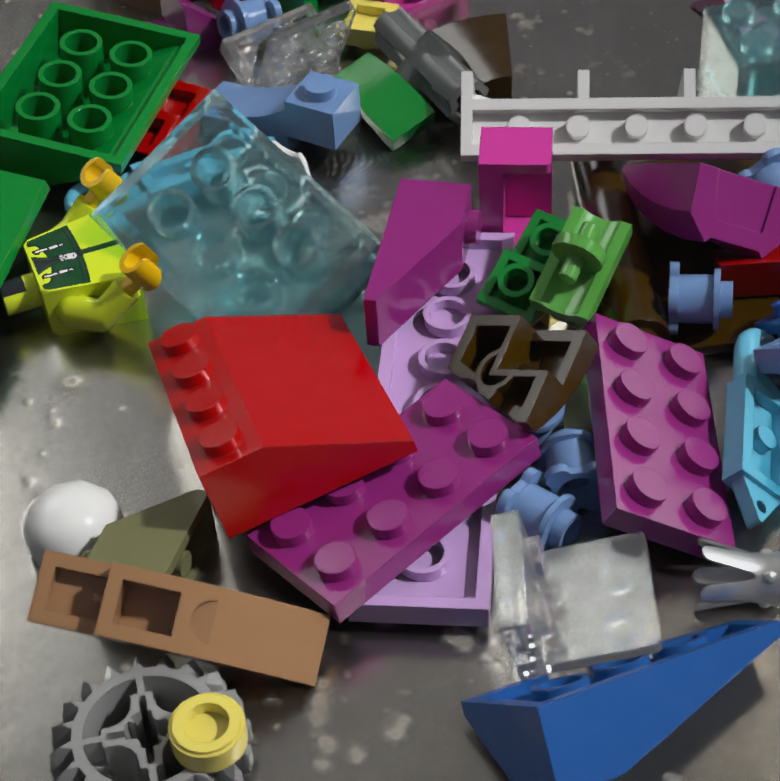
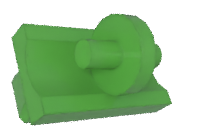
(580, 267)

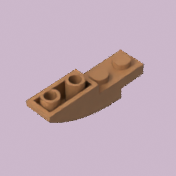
(179, 617)

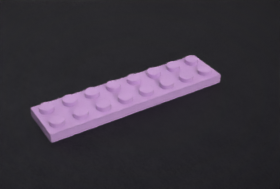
(456, 574)

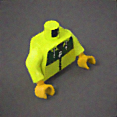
(81, 271)

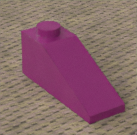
(418, 252)

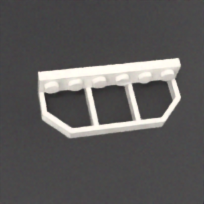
(631, 126)

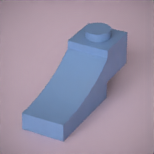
(313, 111)

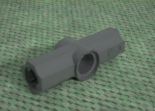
(424, 60)

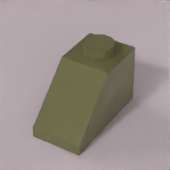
(161, 538)

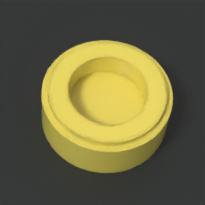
(208, 732)

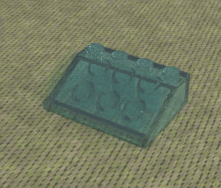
(239, 222)

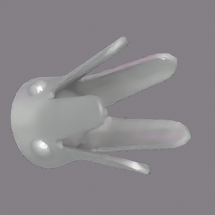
(747, 579)

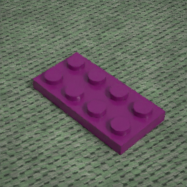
(655, 439)
(374, 528)

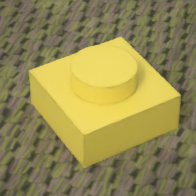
(362, 30)

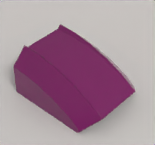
(707, 205)

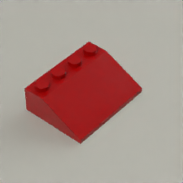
(276, 411)

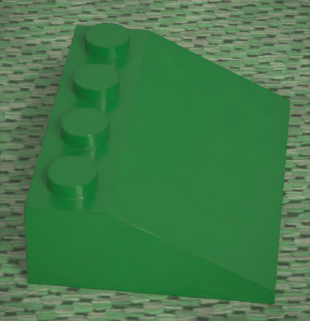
(85, 91)

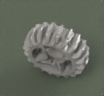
(113, 726)

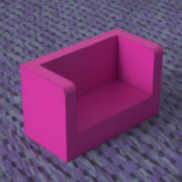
(514, 177)

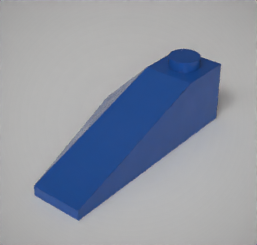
(616, 714)

